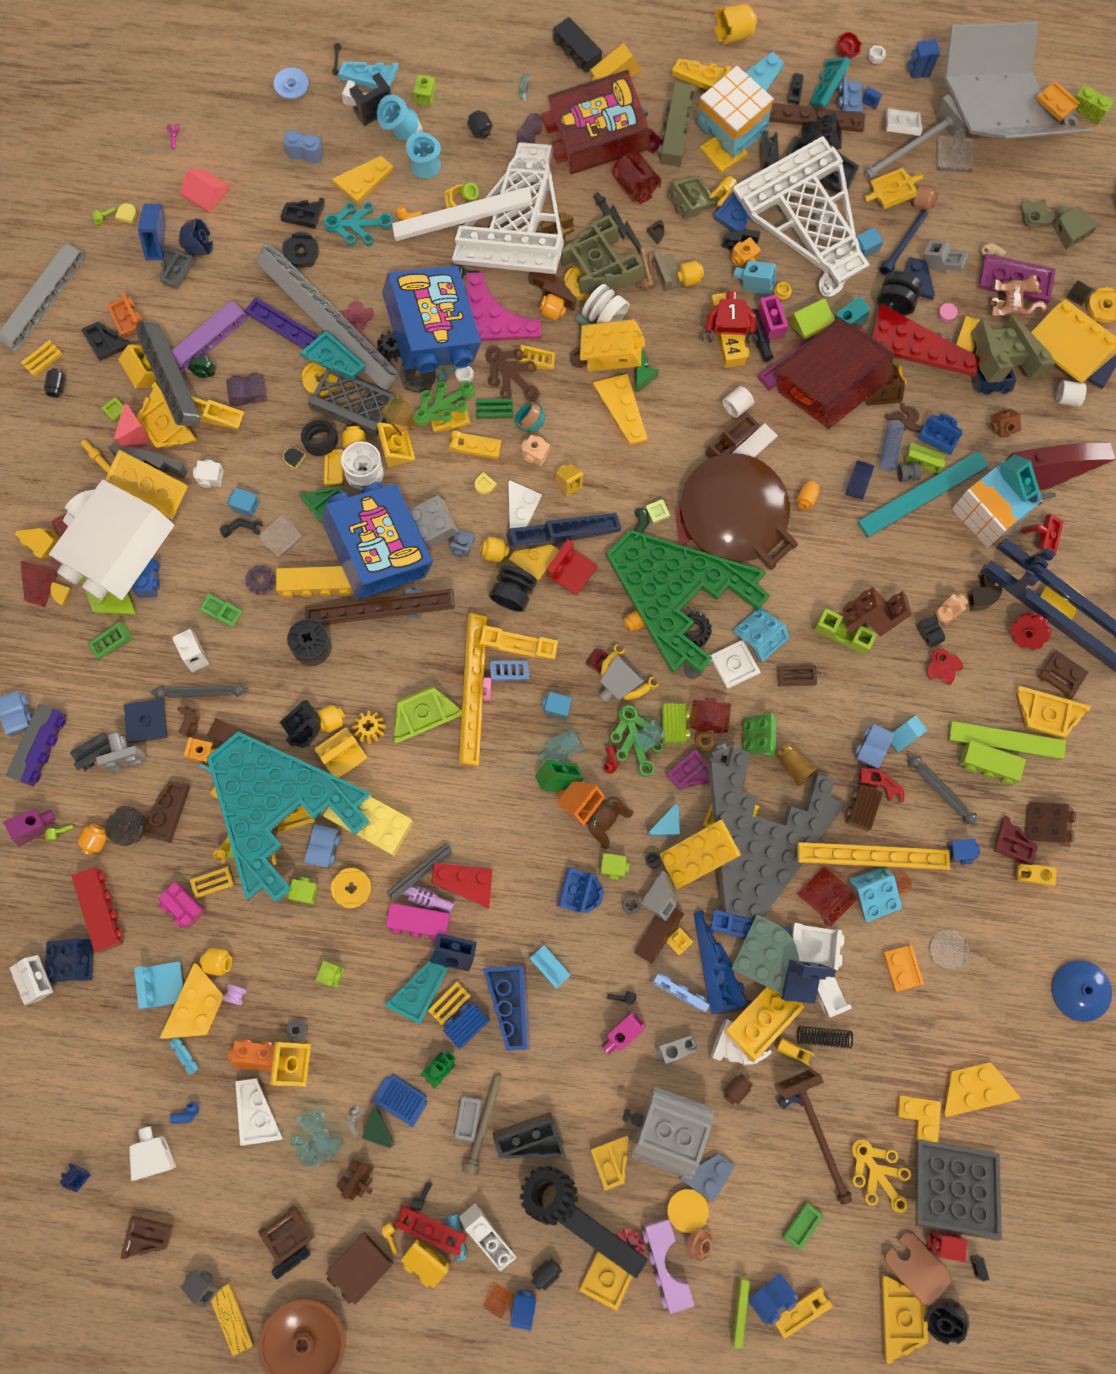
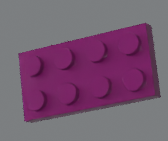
(1009, 269)

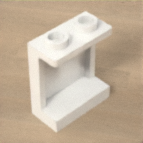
(818, 944)

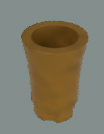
(796, 764)

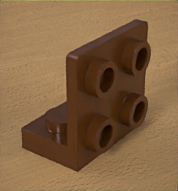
(890, 392)

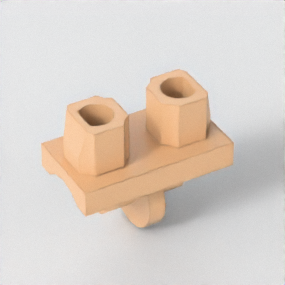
(951, 608)

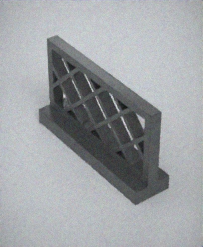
(341, 413)

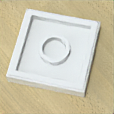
(903, 121)
(734, 664)

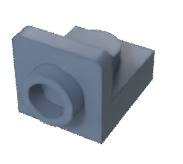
(462, 543)

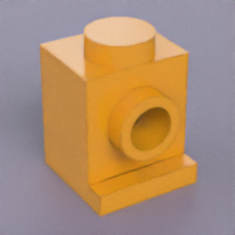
(192, 749)

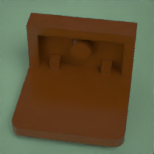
(1050, 823)

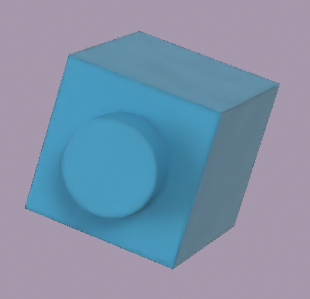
(869, 242)
(243, 502)
(557, 705)

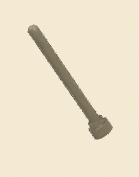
(471, 1165)

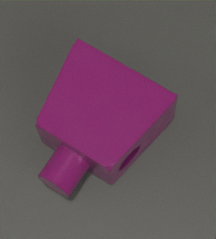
(21, 827)

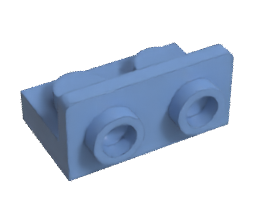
(850, 95)

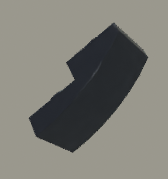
(732, 238)

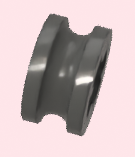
(627, 900)

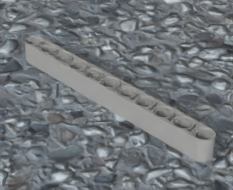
(326, 315)

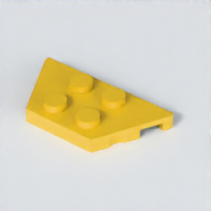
(159, 423)
(1048, 712)
(194, 1006)
(976, 1089)
(902, 1320)

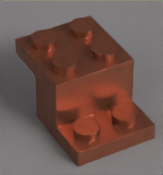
(876, 611)

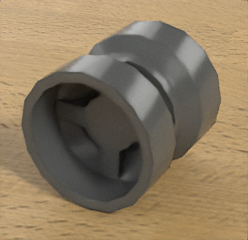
(909, 472)

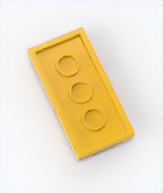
(147, 483)
(699, 854)
(762, 1022)

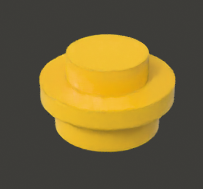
(783, 290)

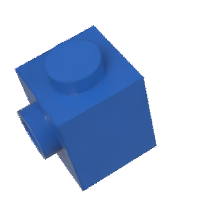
(963, 851)

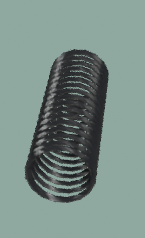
(826, 1038)

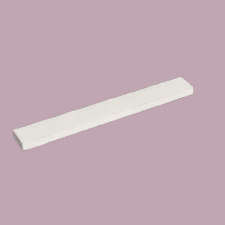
(462, 213)

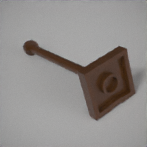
(799, 1085)

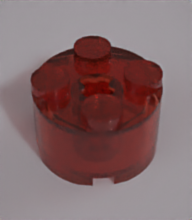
(710, 716)

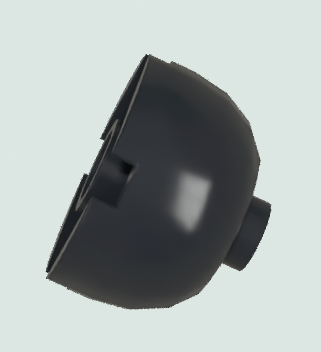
(947, 1321)

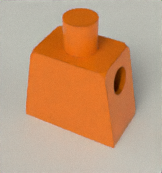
(580, 800)

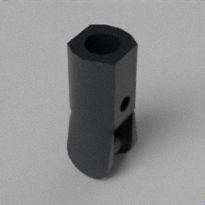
(796, 88)

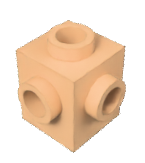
(535, 450)

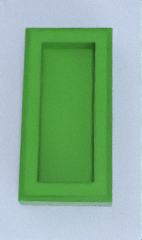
(802, 1226)

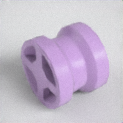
(234, 994)

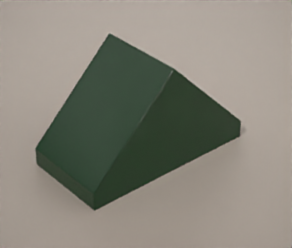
(376, 1130)

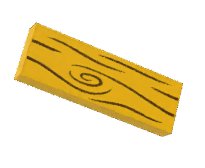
(231, 1320)

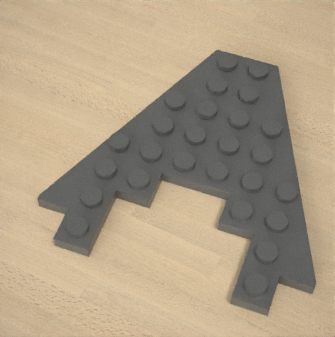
(766, 848)

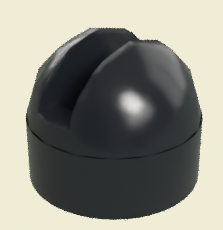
(652, 856)

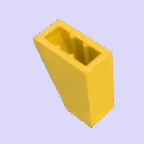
(616, 62)

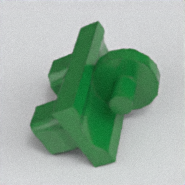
(439, 1068)

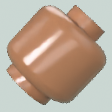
(925, 198)

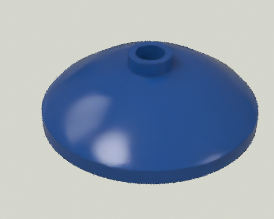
(1070, 993)

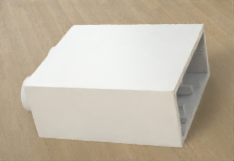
(110, 541)

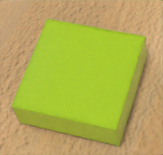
(113, 409)

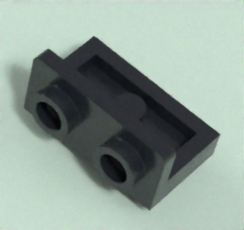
(88, 751)

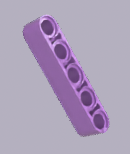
(209, 334)

